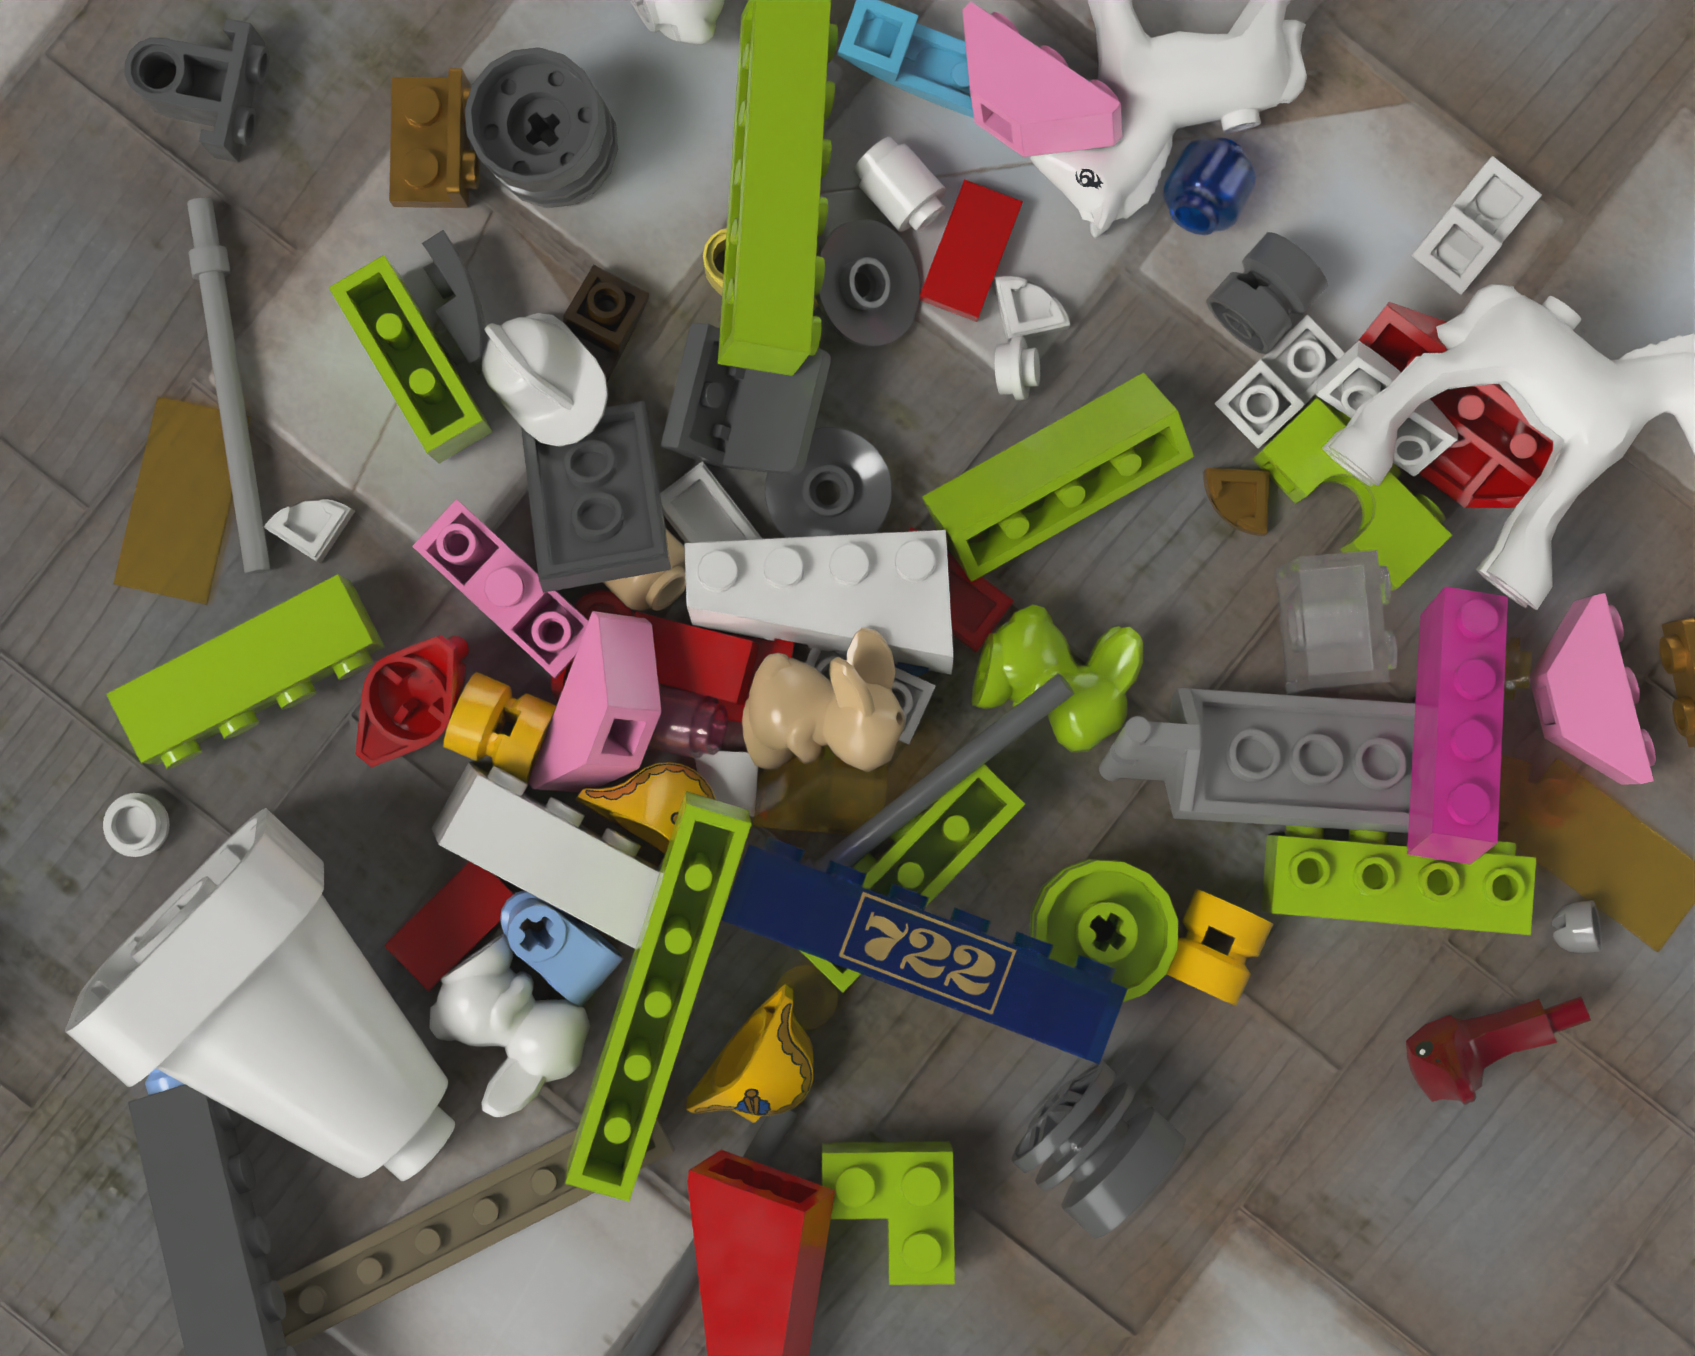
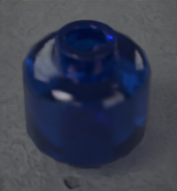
(1209, 185)

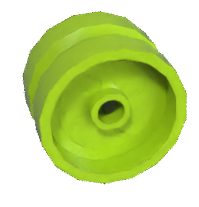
(1134, 903)

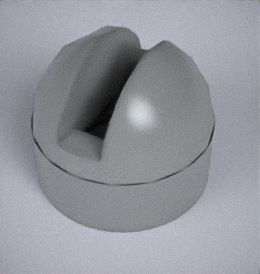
(1578, 927)

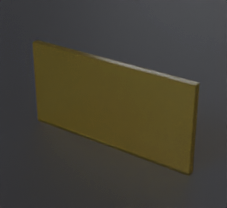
(178, 505)
(1610, 858)

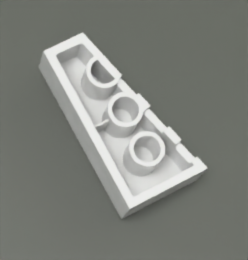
(827, 590)
(548, 852)

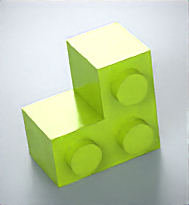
(908, 1187)

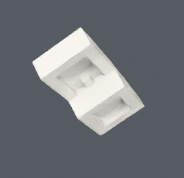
(1476, 225)

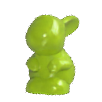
(1034, 650)

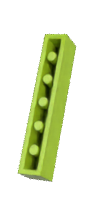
(776, 186)
(657, 996)

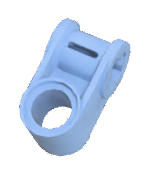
(564, 951)

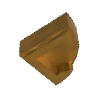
(1239, 497)

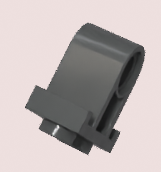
(209, 84)

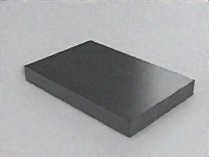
(597, 503)

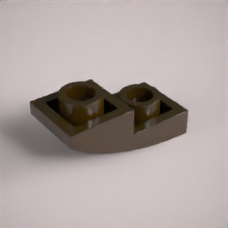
(605, 315)

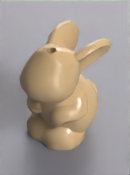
(800, 710)

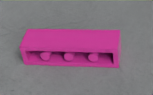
(1458, 726)

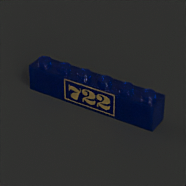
(925, 952)

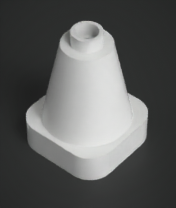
(269, 1011)

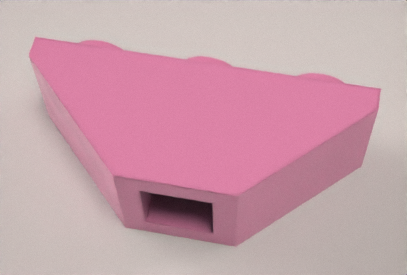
(1030, 92)
(503, 587)
(1590, 696)
(603, 709)

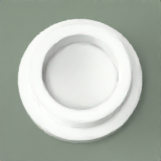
(1016, 368)
(136, 824)

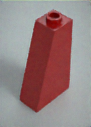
(757, 1255)

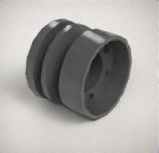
(520, 100)
(1109, 1159)

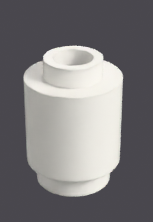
(900, 185)

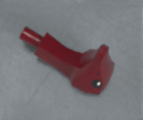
(1452, 1052)

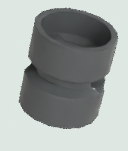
(1274, 284)

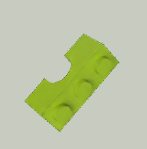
(1393, 522)

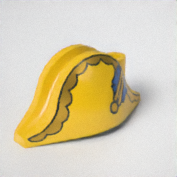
(648, 801)
(761, 1067)

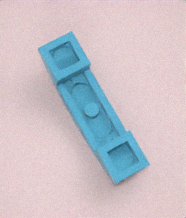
(907, 54)

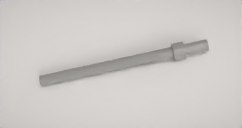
(210, 266)

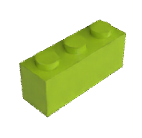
(410, 359)

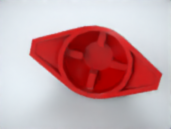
(410, 698)

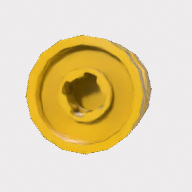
(480, 718)
(1207, 968)

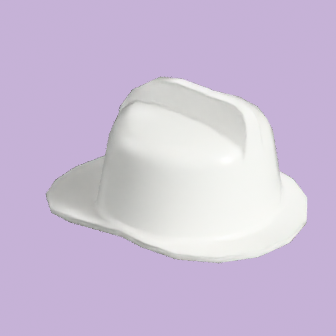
(545, 378)

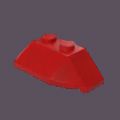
(1496, 446)

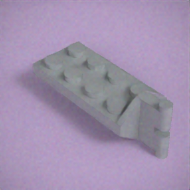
(1275, 759)

